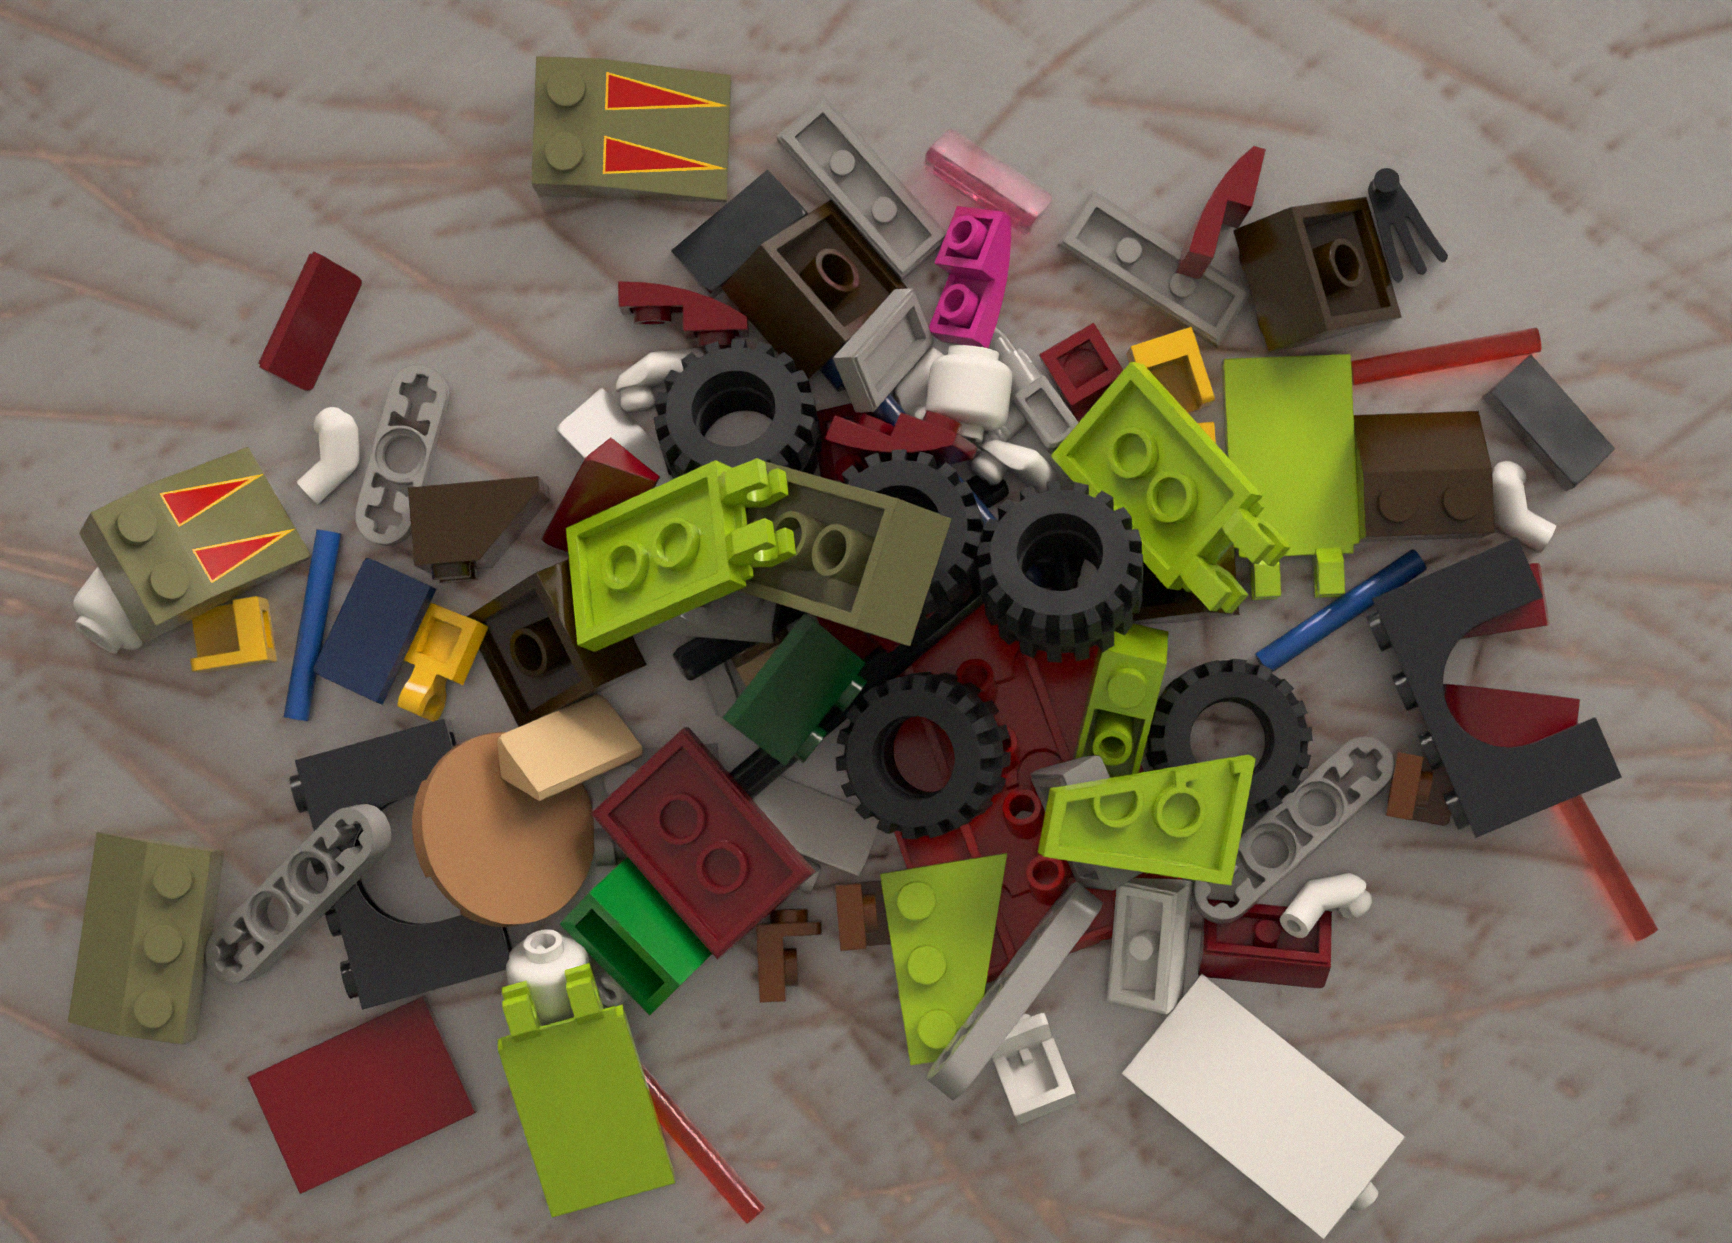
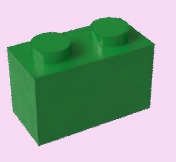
(636, 936)

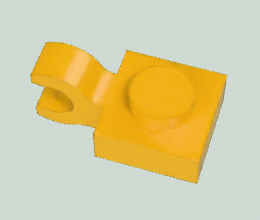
(440, 651)

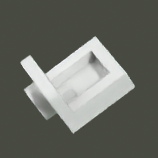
(1033, 1070)

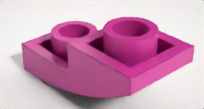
(978, 265)

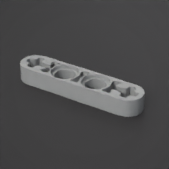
(1297, 834)
(293, 889)
(1014, 991)

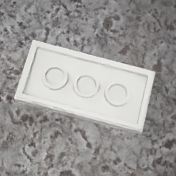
(1263, 1106)

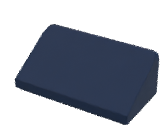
(374, 630)

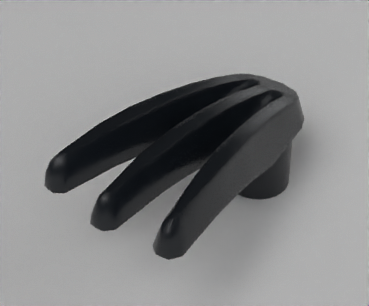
(1392, 206)

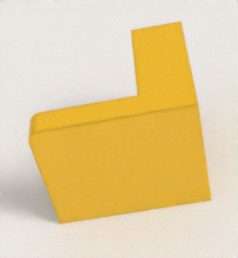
(1177, 366)
(234, 636)

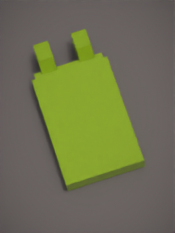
(1296, 444)
(1174, 486)
(673, 549)
(582, 1098)

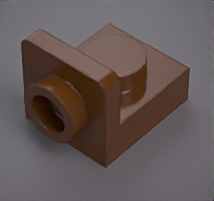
(1418, 791)
(861, 915)
(776, 963)

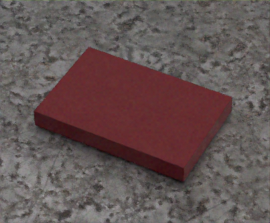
(702, 842)
(362, 1094)

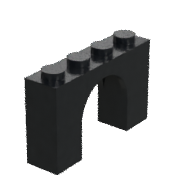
(1489, 780)
(384, 953)

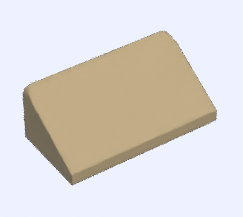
(566, 748)

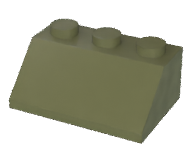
(145, 938)

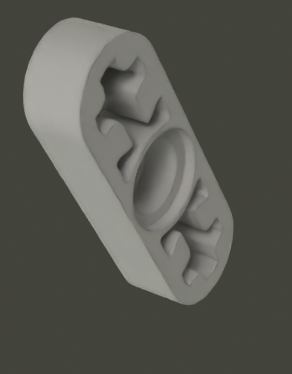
(430, 414)

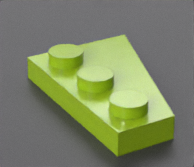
(1154, 821)
(941, 945)

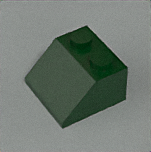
(796, 691)

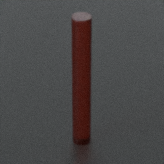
(1445, 356)
(1608, 867)
(703, 1152)

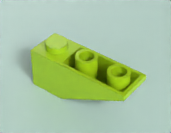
(1123, 699)

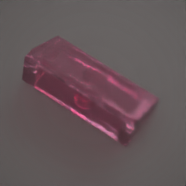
(986, 180)

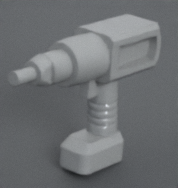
(1031, 401)

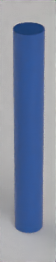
(1340, 611)
(312, 624)

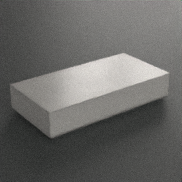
(883, 350)

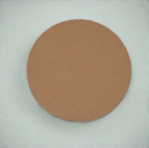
(496, 846)

